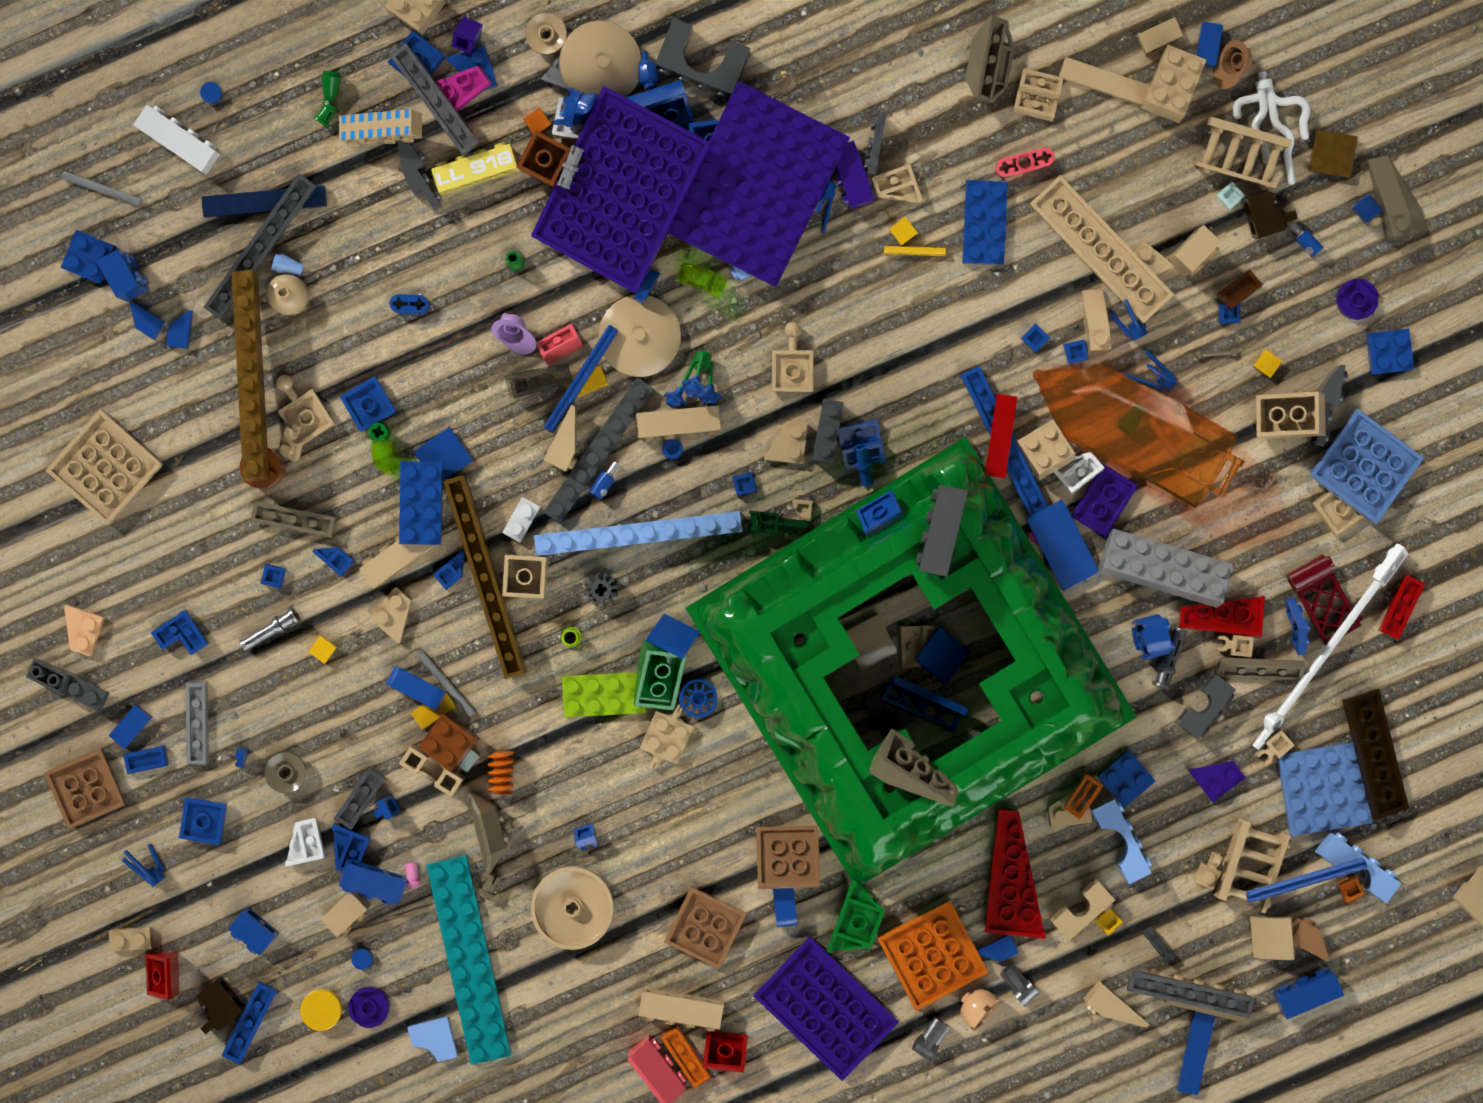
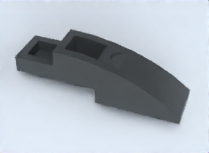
(412, 164)
(1333, 397)
(67, 683)

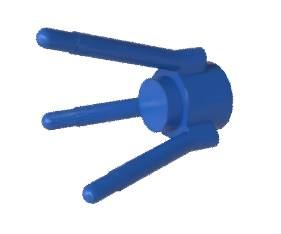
(828, 195)
(1136, 328)
(1165, 379)
(151, 876)

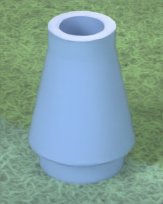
(285, 265)

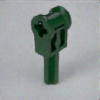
(771, 522)

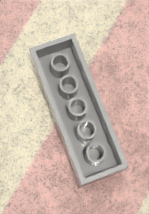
(1165, 568)

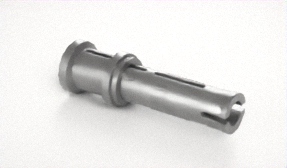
(278, 624)
(1167, 668)

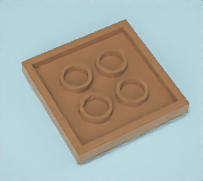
(85, 788)
(788, 857)
(705, 927)

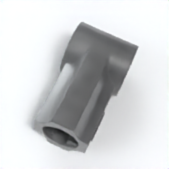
(1021, 987)
(928, 1042)

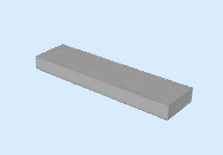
(197, 723)

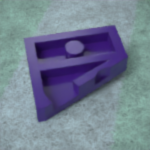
(1217, 778)

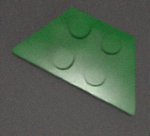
(857, 920)

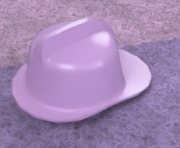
(513, 333)

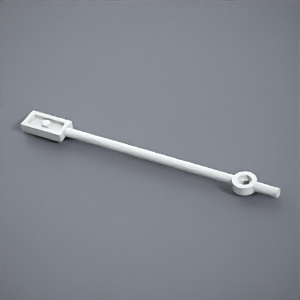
(1382, 575)

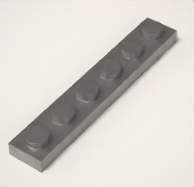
(435, 99)
(1190, 993)

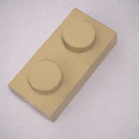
(130, 939)

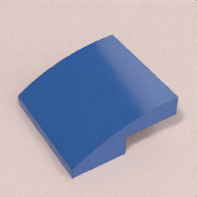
(861, 433)
(446, 449)

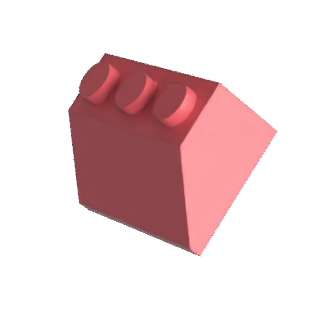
(657, 1070)

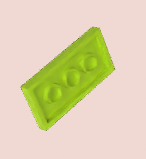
(600, 694)

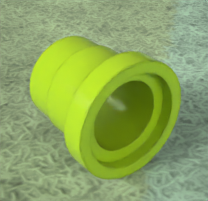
(578, 636)

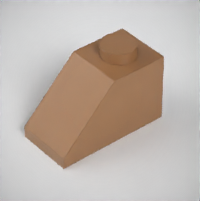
(1309, 937)

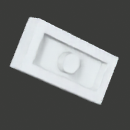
(521, 519)

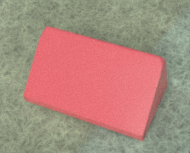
(559, 344)

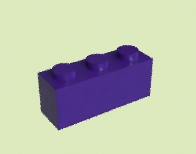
(853, 178)

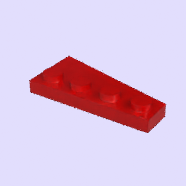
(1231, 617)

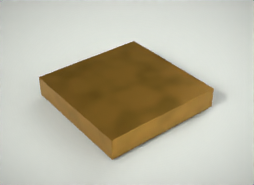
(1333, 153)

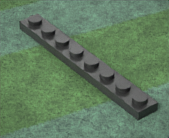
(262, 242)
(598, 450)

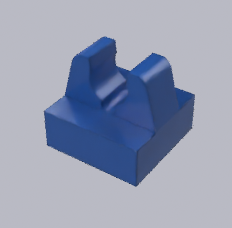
(387, 807)
(584, 836)

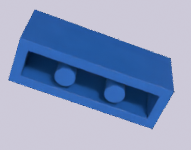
(372, 882)
(1308, 993)

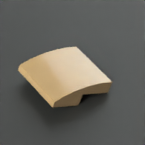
(1038, 94)
(871, 641)
(911, 641)
(1471, 896)
(1272, 937)

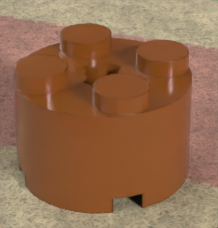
(277, 471)

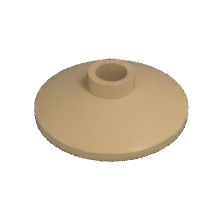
(546, 23)

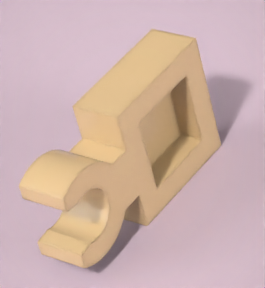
(1238, 645)
(1276, 745)

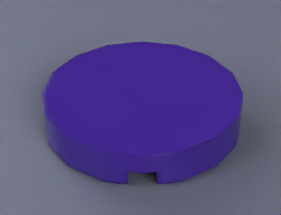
(1357, 299)
(369, 1006)

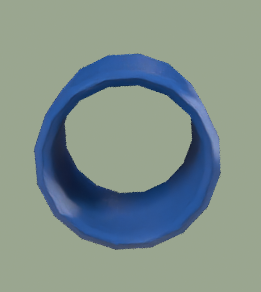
(1367, 208)

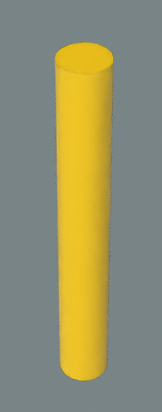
(926, 251)

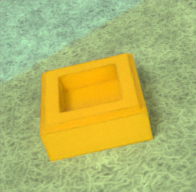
(903, 231)
(1267, 363)
(322, 649)
(1108, 921)

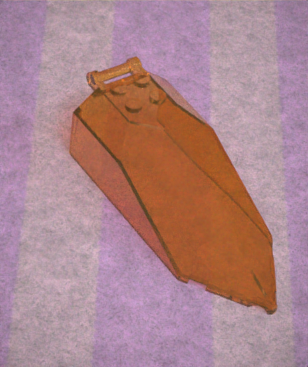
(1140, 431)

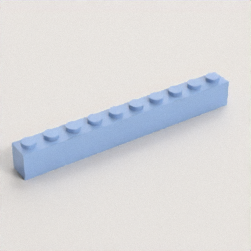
(638, 533)

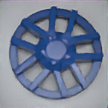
(698, 698)

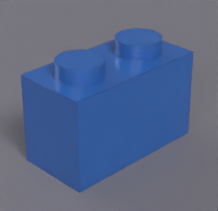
(253, 931)

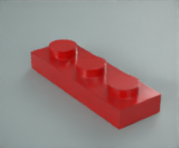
(1401, 607)

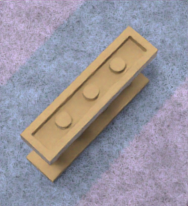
(1257, 139)
(1237, 849)

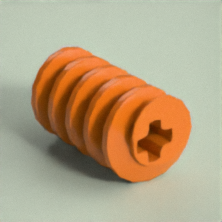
(501, 772)

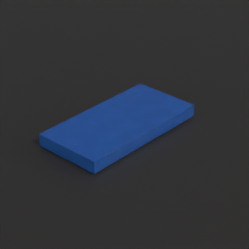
(1062, 545)

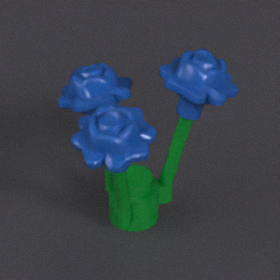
(693, 386)

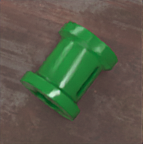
(325, 114)
(377, 426)

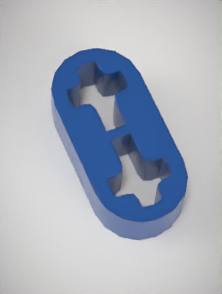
(647, 286)
(409, 299)

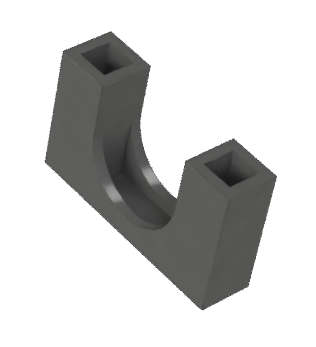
(721, 80)

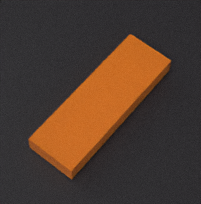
(685, 1056)

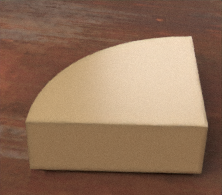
(803, 508)

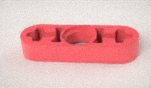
(1008, 161)

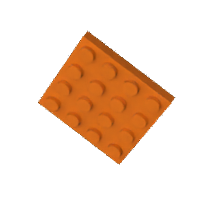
(932, 955)

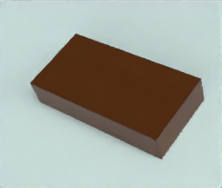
(1239, 290)

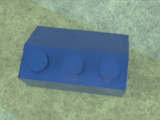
(667, 101)

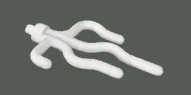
(1268, 100)

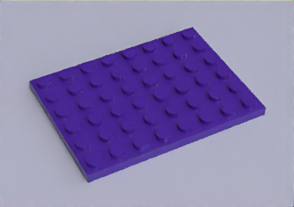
(758, 184)
(625, 190)

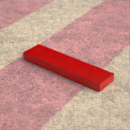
(1000, 435)

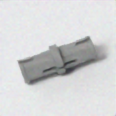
(570, 167)

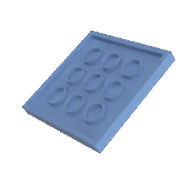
(1366, 466)
(1323, 789)

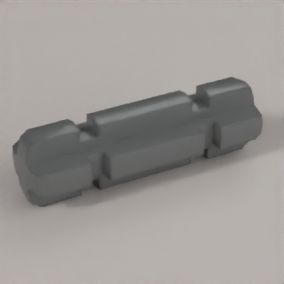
(1158, 944)

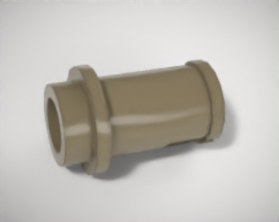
(489, 886)

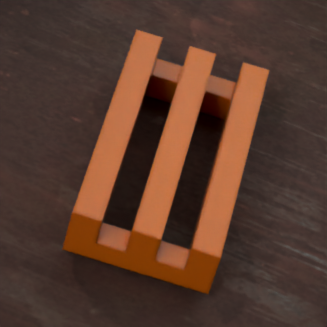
(1073, 810)

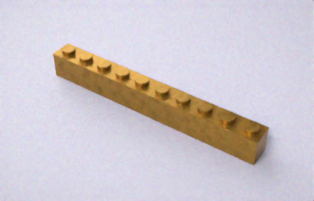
(250, 376)
(485, 576)

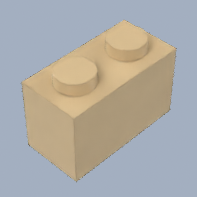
(345, 912)

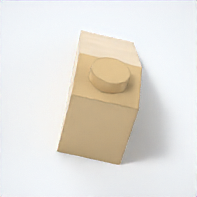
(1096, 321)
(563, 447)
(1109, 1005)

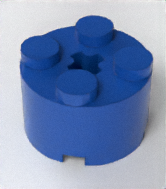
(1152, 636)

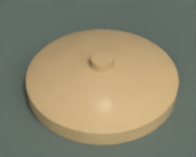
(599, 57)
(645, 337)
(572, 907)

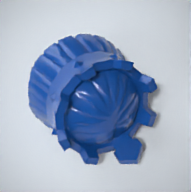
(576, 108)

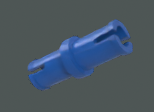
(864, 465)

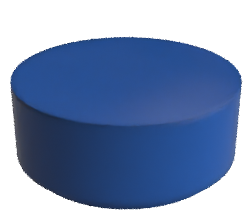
(211, 92)
(672, 449)
(362, 958)

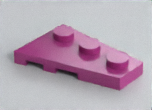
(464, 86)

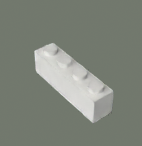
(176, 139)

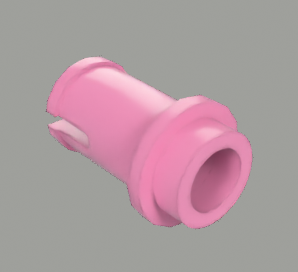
(412, 875)

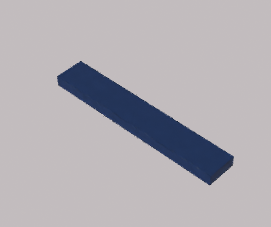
(254, 202)

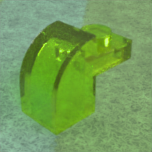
(701, 279)
(385, 456)

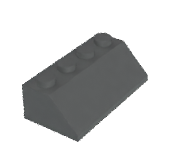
(942, 530)

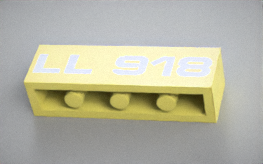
(474, 169)

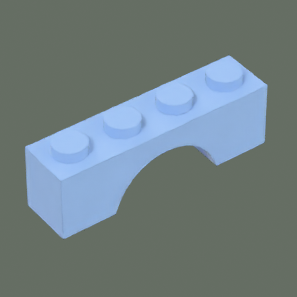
(1132, 862)
(1378, 882)

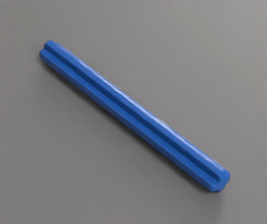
(581, 378)
(1306, 880)

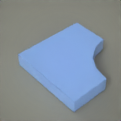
(436, 1037)

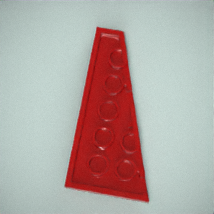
(1011, 892)

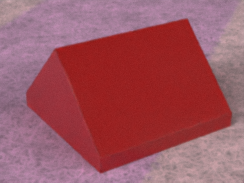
(162, 974)
(725, 1051)

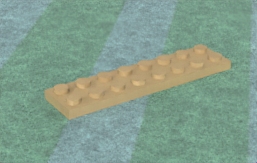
(1101, 249)

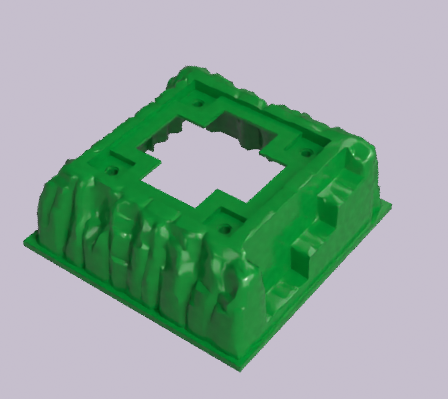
(835, 569)

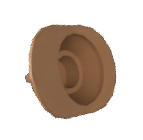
(1232, 63)

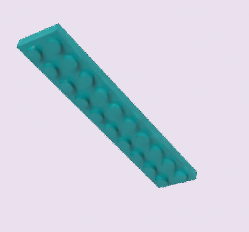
(469, 959)

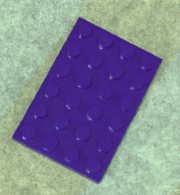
(825, 1008)

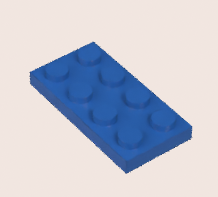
(984, 222)
(421, 502)

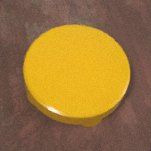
(321, 1009)

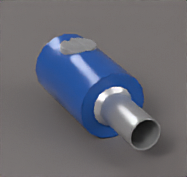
(1306, 240)
(604, 481)

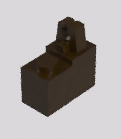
(1263, 215)
(221, 1004)

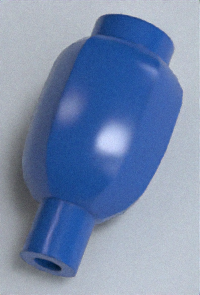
(647, 72)

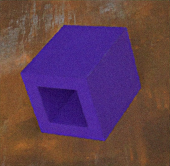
(467, 35)

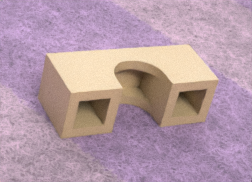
(422, 764)
(1071, 923)

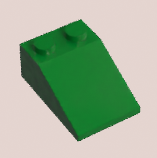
(657, 677)

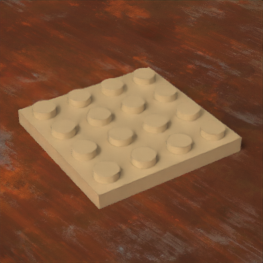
(104, 467)

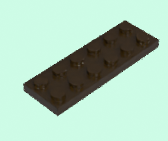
(1375, 754)

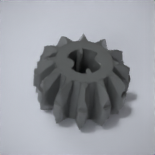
(607, 594)

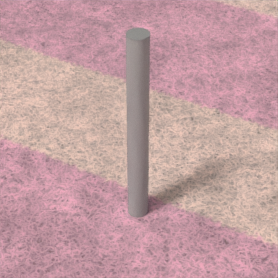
(102, 188)
(446, 683)

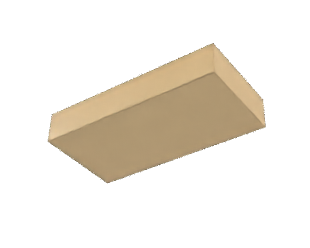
(1160, 35)

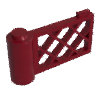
(1310, 576)

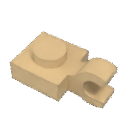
(290, 446)
(1208, 873)

